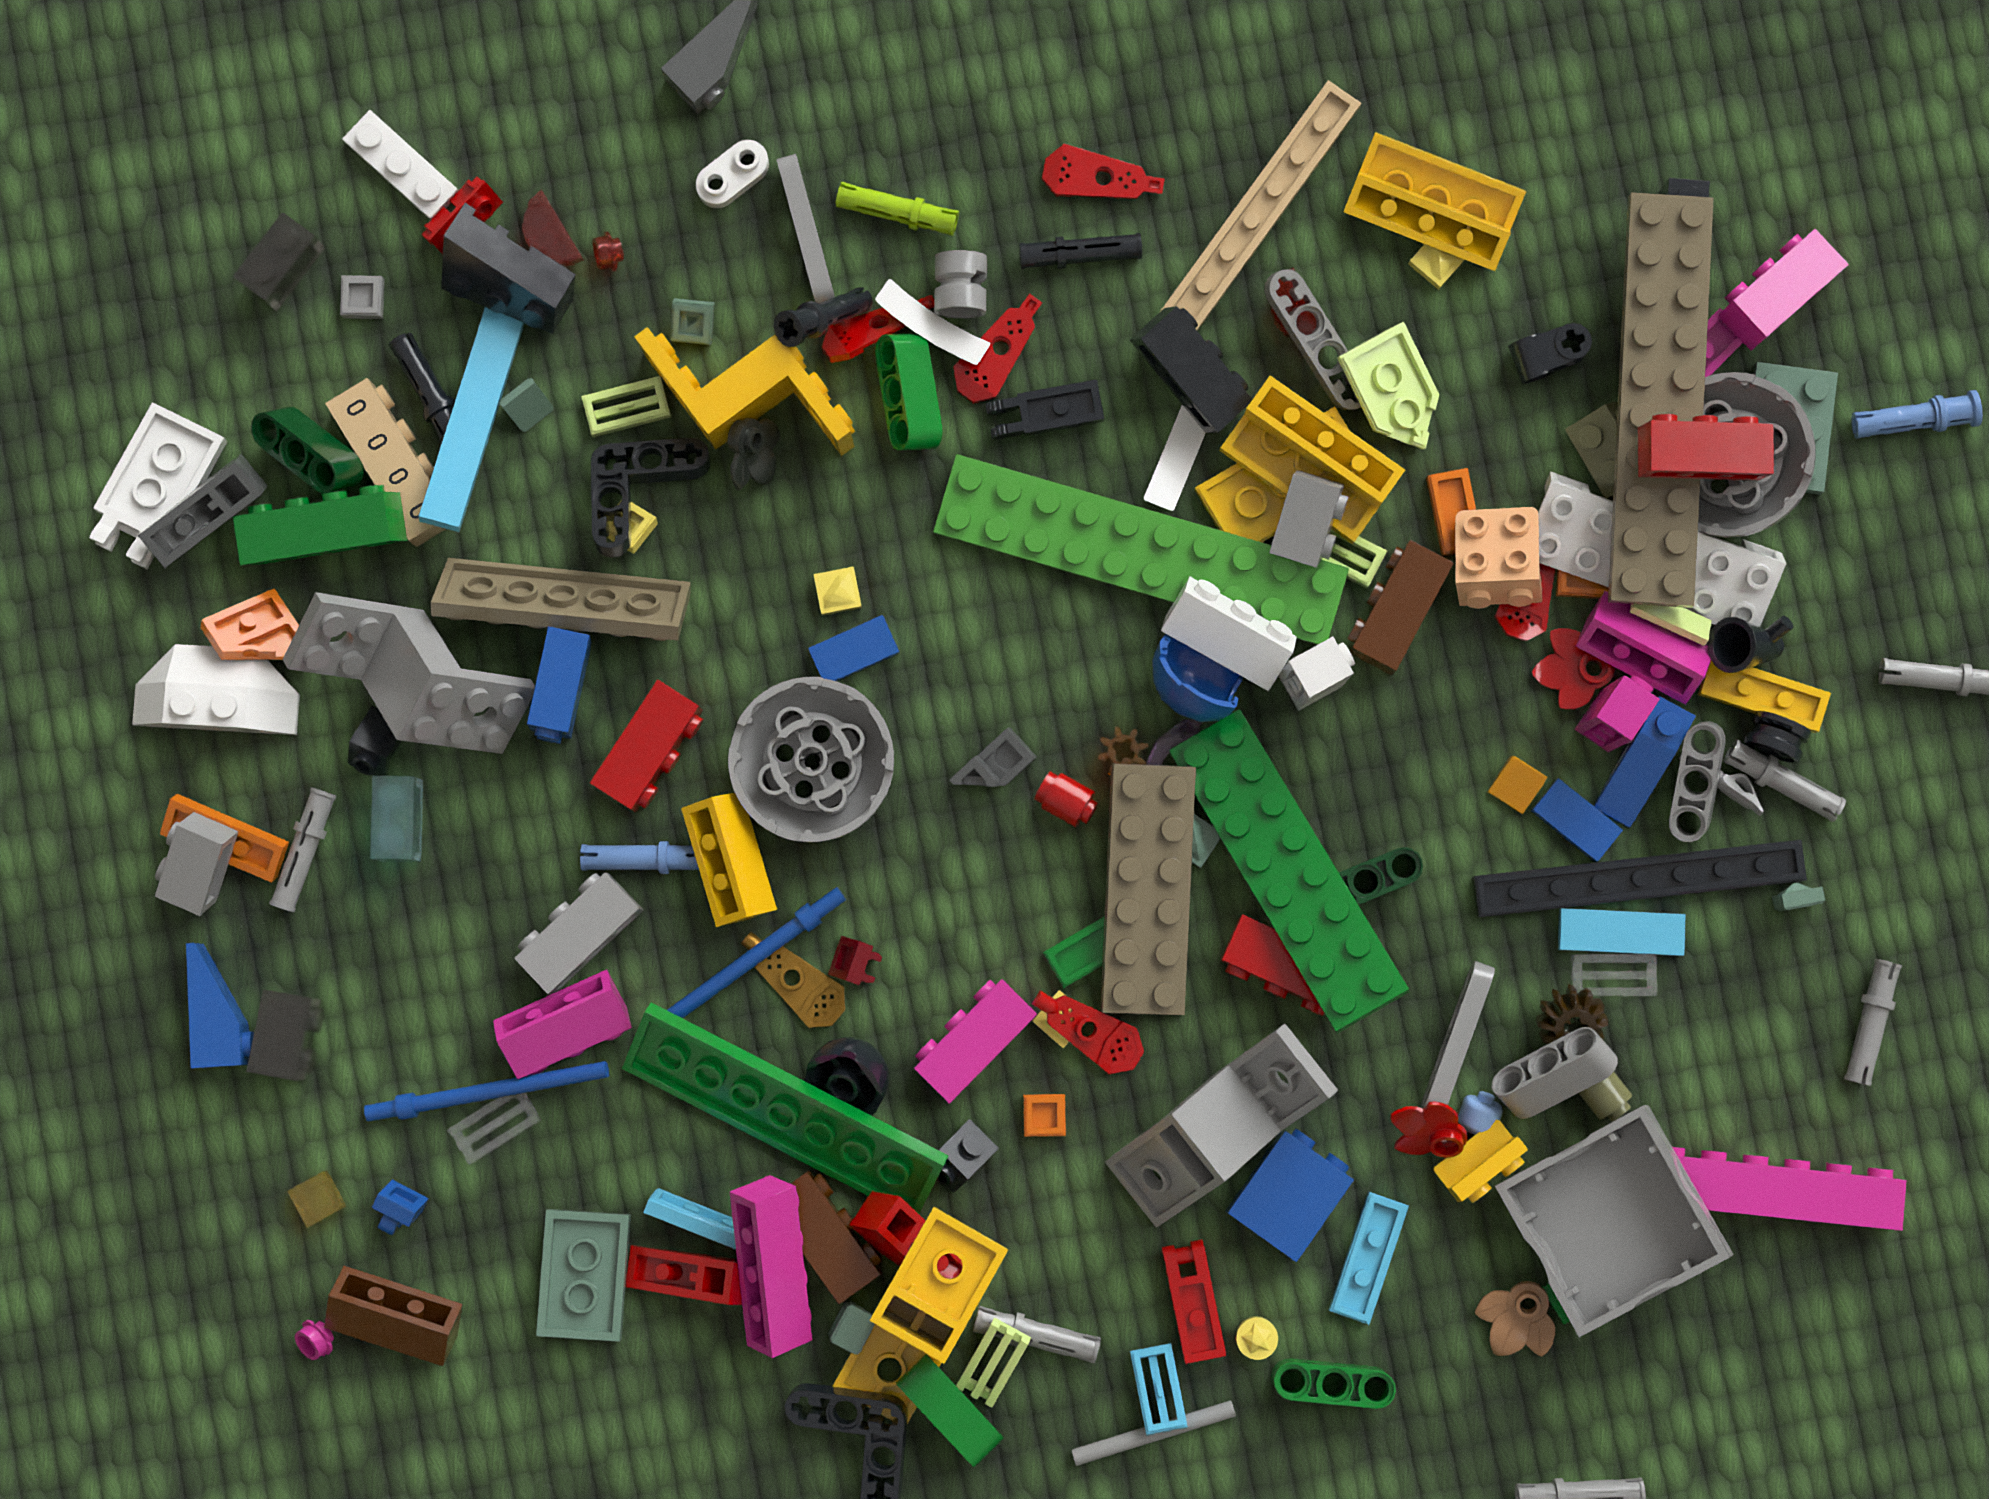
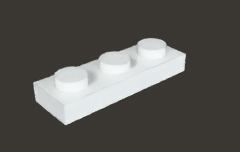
(400, 165)

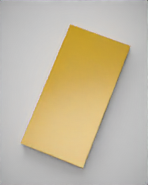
(1243, 502)

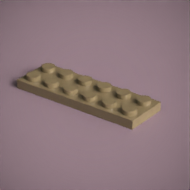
(561, 599)
(1148, 889)

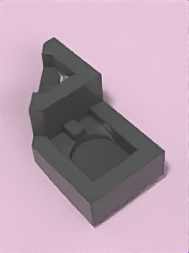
(997, 762)

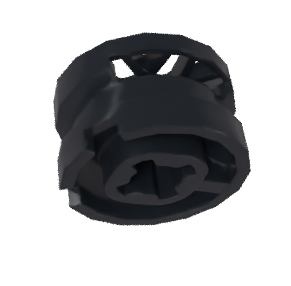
(1777, 736)

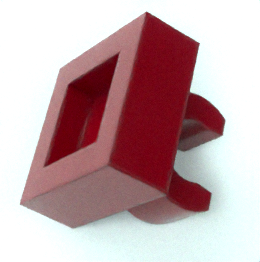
(851, 961)

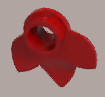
(1567, 670)
(1429, 1130)

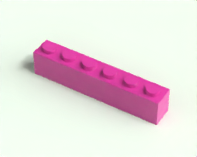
(1797, 1191)

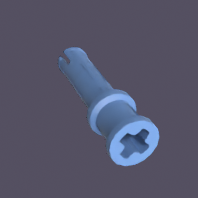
(1934, 414)

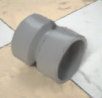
(960, 286)

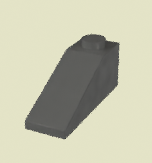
(707, 62)
(203, 510)

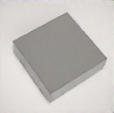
(362, 297)

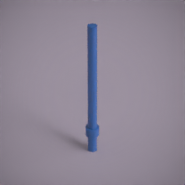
(806, 918)
(409, 1105)

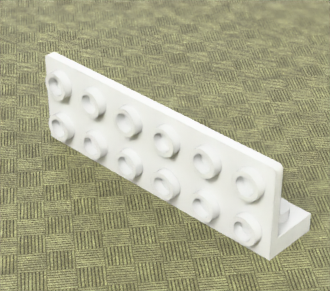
(1728, 576)

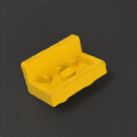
(1480, 1161)

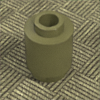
(1607, 1098)

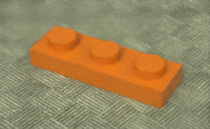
(253, 849)

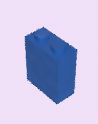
(559, 684)
(1290, 1193)

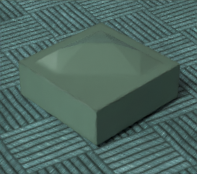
(692, 321)
(1204, 841)
(1798, 896)

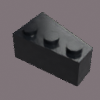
(502, 275)

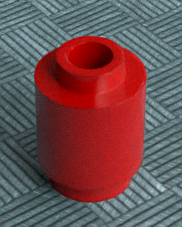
(1066, 799)

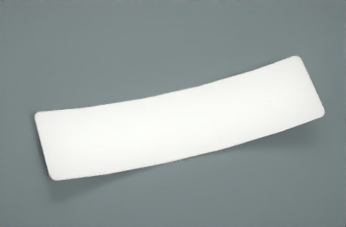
(930, 325)
(1175, 461)

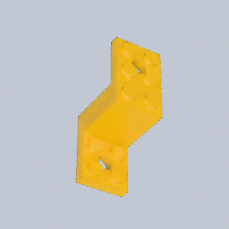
(748, 389)
(923, 1308)

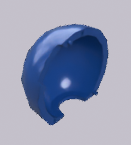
(1193, 682)

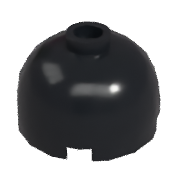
(850, 1072)

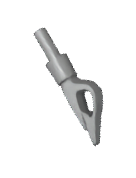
(1730, 786)

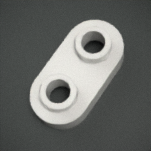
(735, 176)

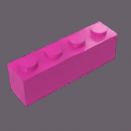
(771, 1266)

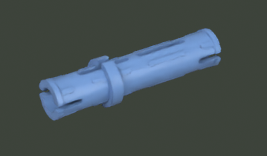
(638, 857)

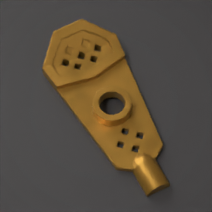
(807, 991)

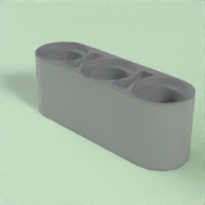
(1698, 802)
(1554, 1073)

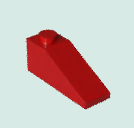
(892, 1228)
(684, 1274)

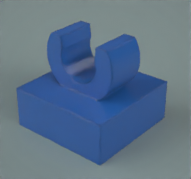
(399, 1206)

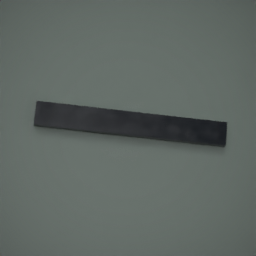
(1639, 878)

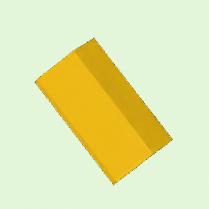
(1435, 201)
(1290, 434)

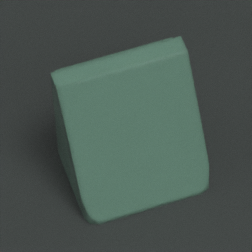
(526, 405)
(851, 1327)

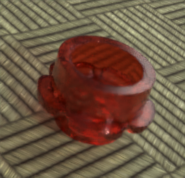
(607, 251)

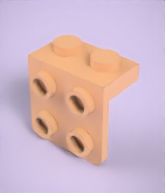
(1497, 557)

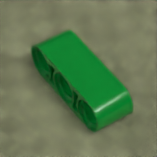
(908, 392)
(1351, 1393)
(949, 1410)

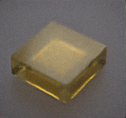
(316, 1198)

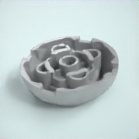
(1753, 504)
(788, 717)

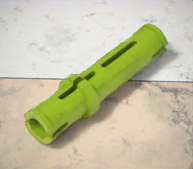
(903, 210)

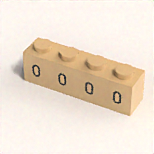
(386, 451)

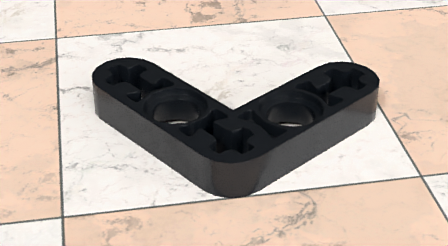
(620, 478)
(875, 1429)

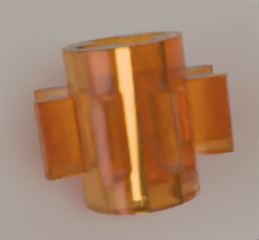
(1119, 741)

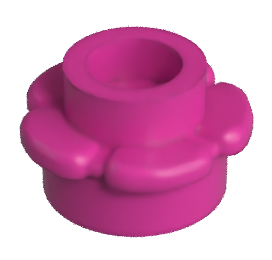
(314, 1339)

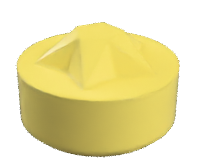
(1256, 1338)

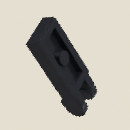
(1049, 409)

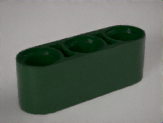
(307, 449)
(1382, 873)

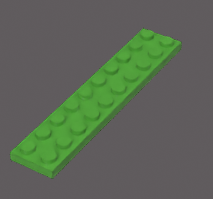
(1132, 546)

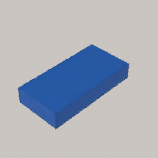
(854, 650)
(1576, 820)

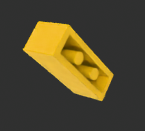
(728, 859)

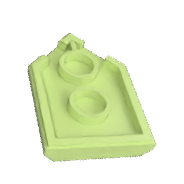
(1392, 385)

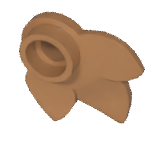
(1514, 1325)

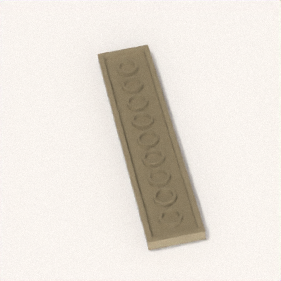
(1659, 374)

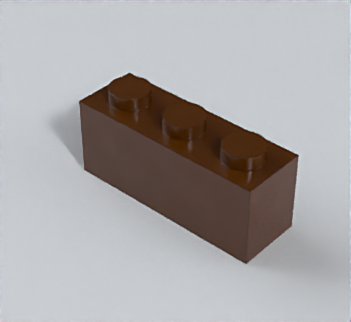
(1399, 606)
(830, 1240)
(393, 1315)

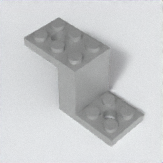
(409, 673)
(1221, 1125)

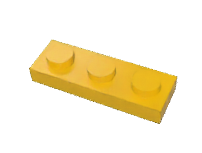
(1764, 691)

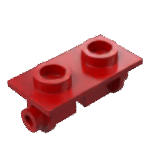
(477, 195)

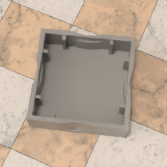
(1614, 1220)

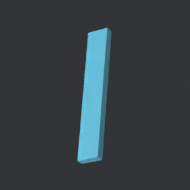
(471, 421)

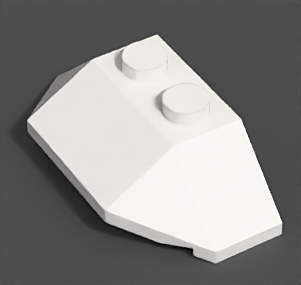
(202, 692)

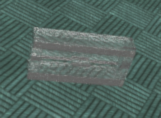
(1650, 975)
(464, 1143)

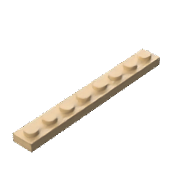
(1264, 202)

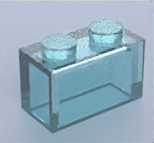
(396, 818)

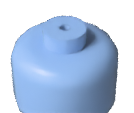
(1479, 1112)

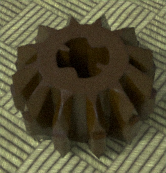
(1569, 1006)

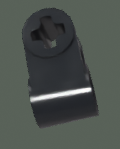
(1543, 352)

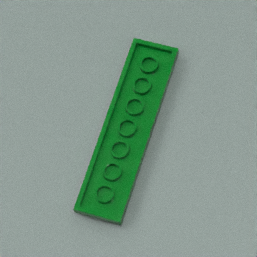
(1290, 872)
(781, 1109)

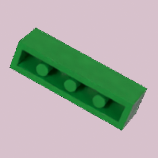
(319, 527)

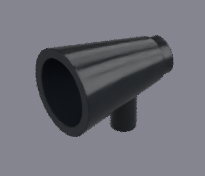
(1742, 645)

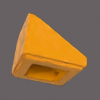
(1517, 784)

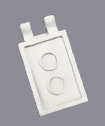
(154, 474)

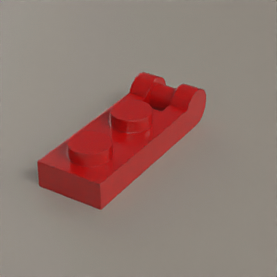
(1194, 1303)

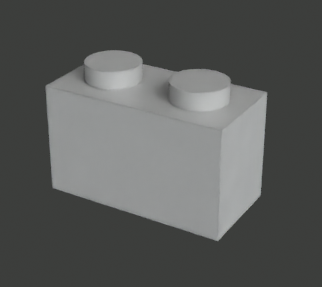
(1308, 519)
(195, 863)

